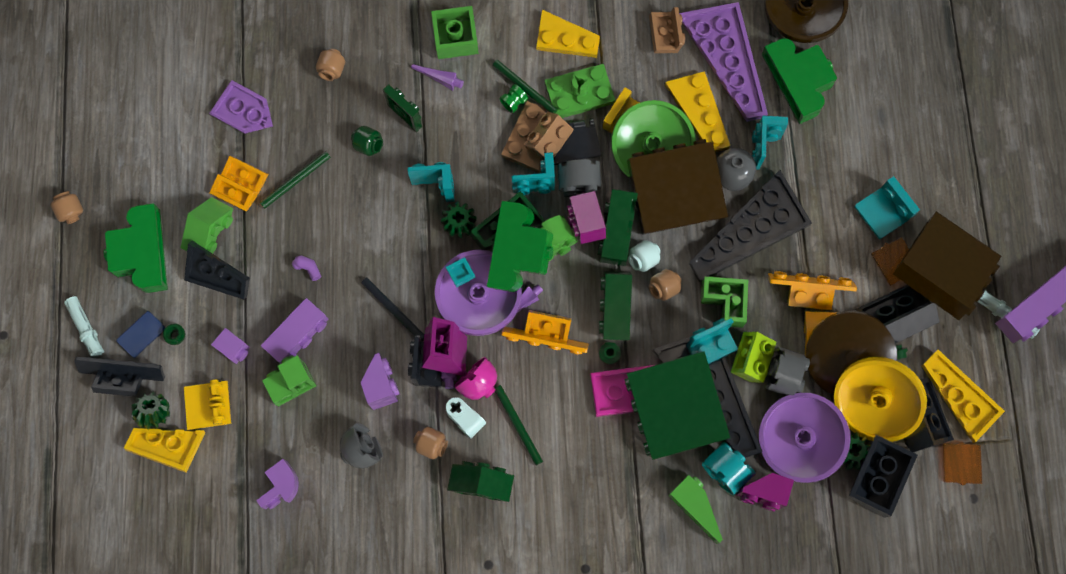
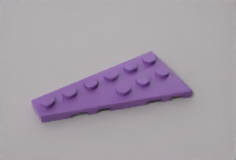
(726, 47)

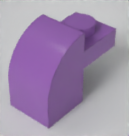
(285, 484)

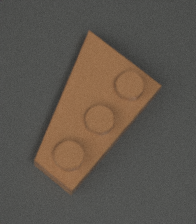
(514, 148)

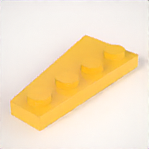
(698, 104)
(965, 399)

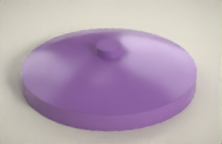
(474, 305)
(804, 437)

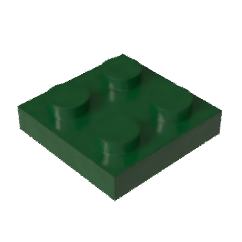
(405, 110)

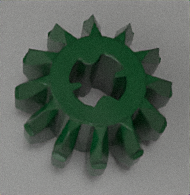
(467, 219)
(150, 410)
(857, 458)

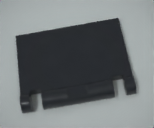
(581, 143)

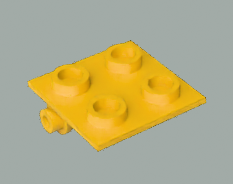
(207, 405)

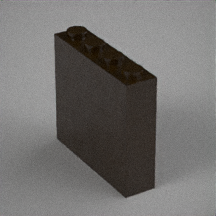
(677, 186)
(948, 266)

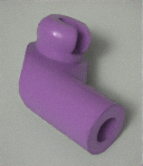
(308, 264)

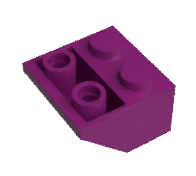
(444, 347)
(771, 491)

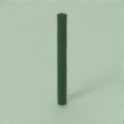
(525, 87)
(295, 180)
(518, 425)

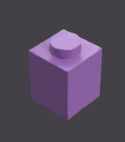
(231, 346)

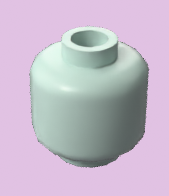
(644, 256)

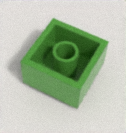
(455, 32)

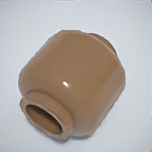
(330, 64)
(67, 207)
(665, 285)
(430, 443)

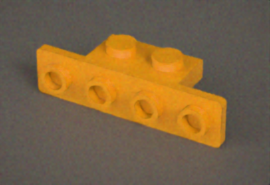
(811, 291)
(546, 330)

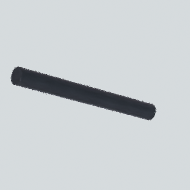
(392, 308)

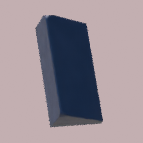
(141, 334)

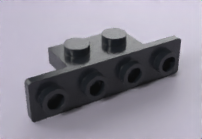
(118, 376)

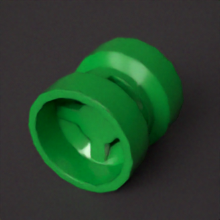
(514, 98)

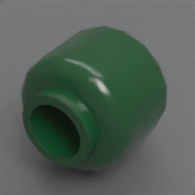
(367, 140)

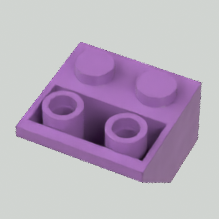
(377, 384)

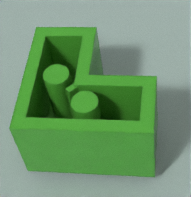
(206, 223)
(730, 294)
(290, 381)

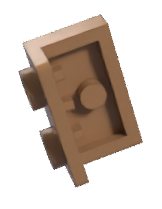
(667, 31)
(549, 135)

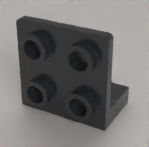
(422, 376)

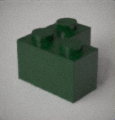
(481, 481)

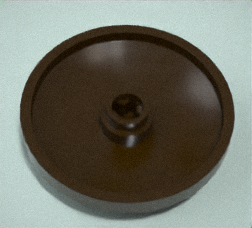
(806, 19)
(843, 341)

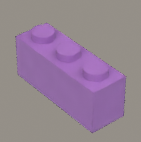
(295, 331)

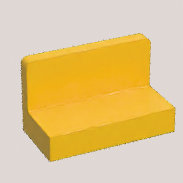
(622, 104)

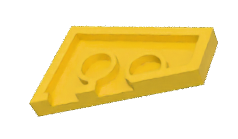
(565, 37)
(165, 446)

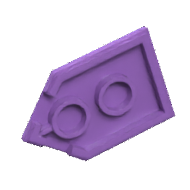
(242, 109)

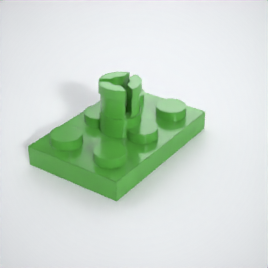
(580, 91)

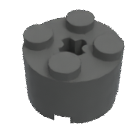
(579, 177)
(787, 372)

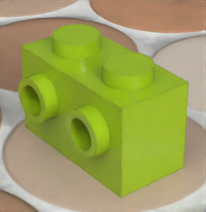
(753, 357)

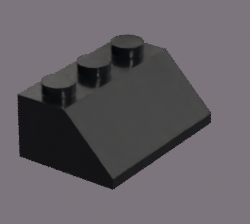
(903, 312)
(934, 426)
(882, 476)

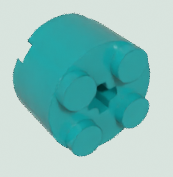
(728, 468)

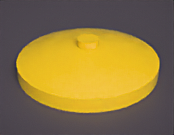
(881, 398)

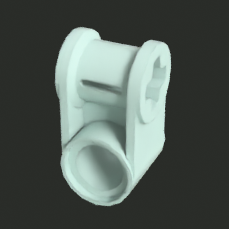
(467, 420)

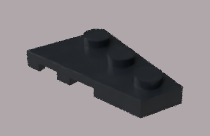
(214, 273)

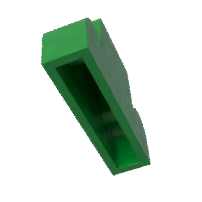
(800, 76)
(518, 248)
(139, 249)

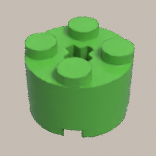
(562, 234)

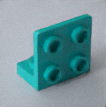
(768, 129)
(436, 173)
(540, 183)
(887, 208)
(715, 341)

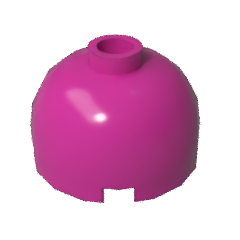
(478, 380)

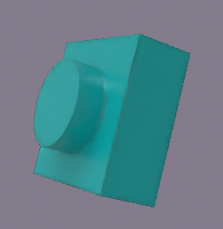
(460, 272)

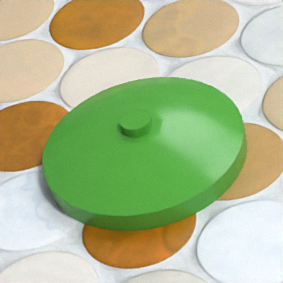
(649, 127)

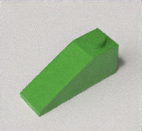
(695, 503)

